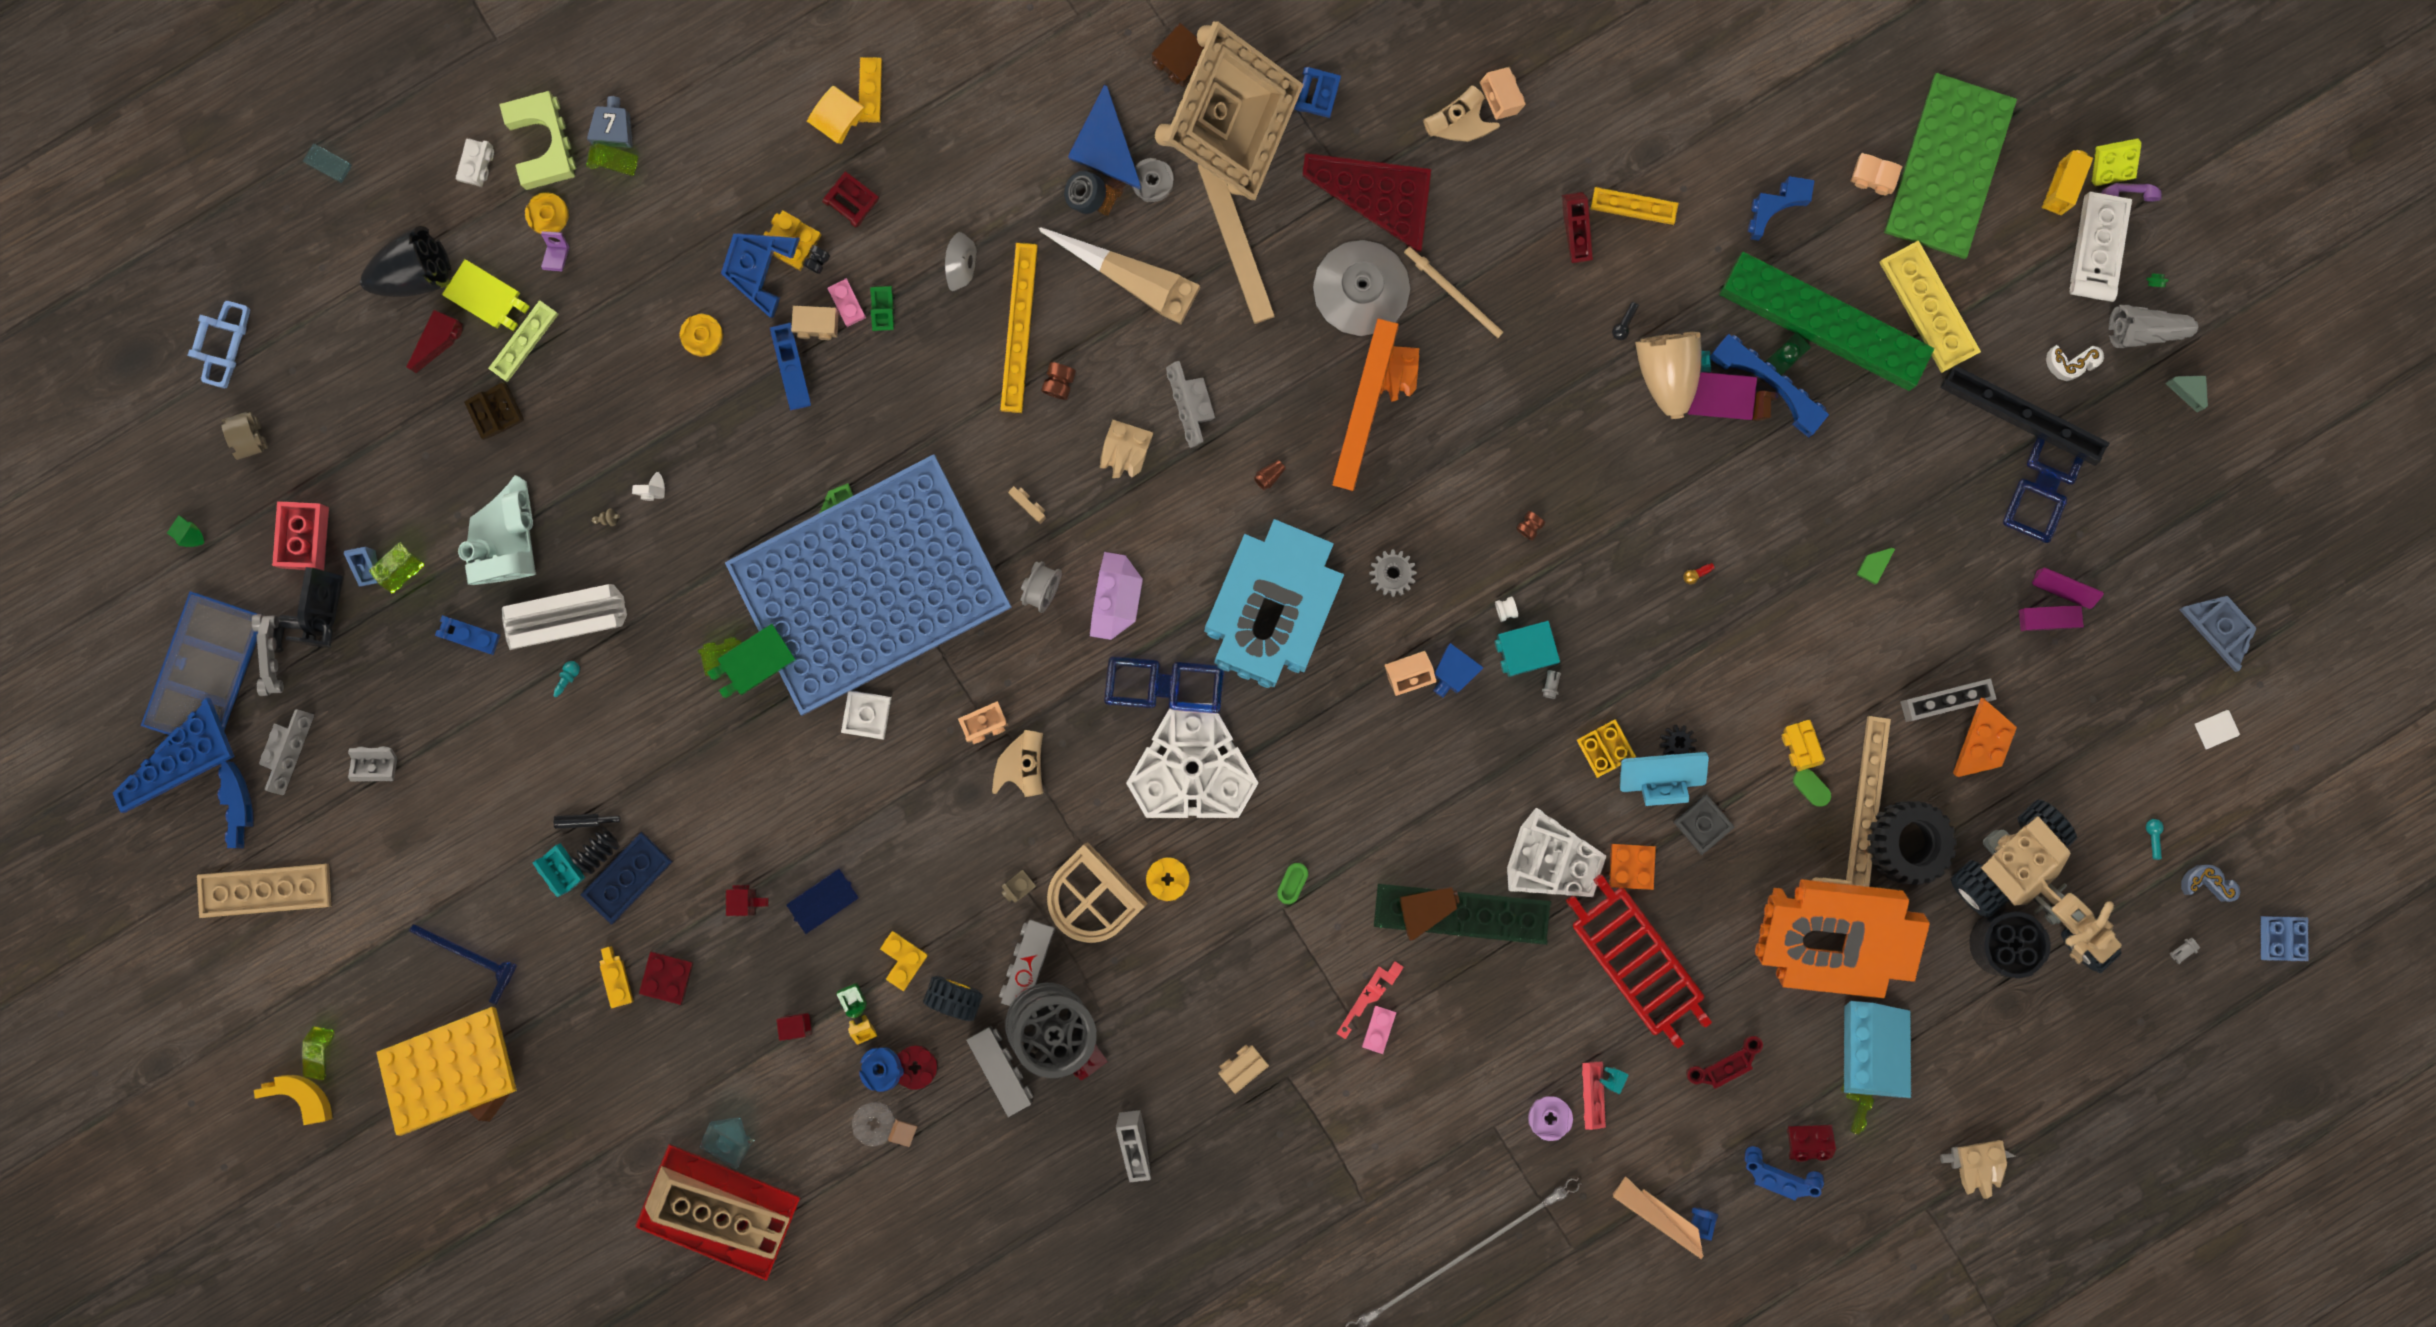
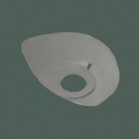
(956, 267)

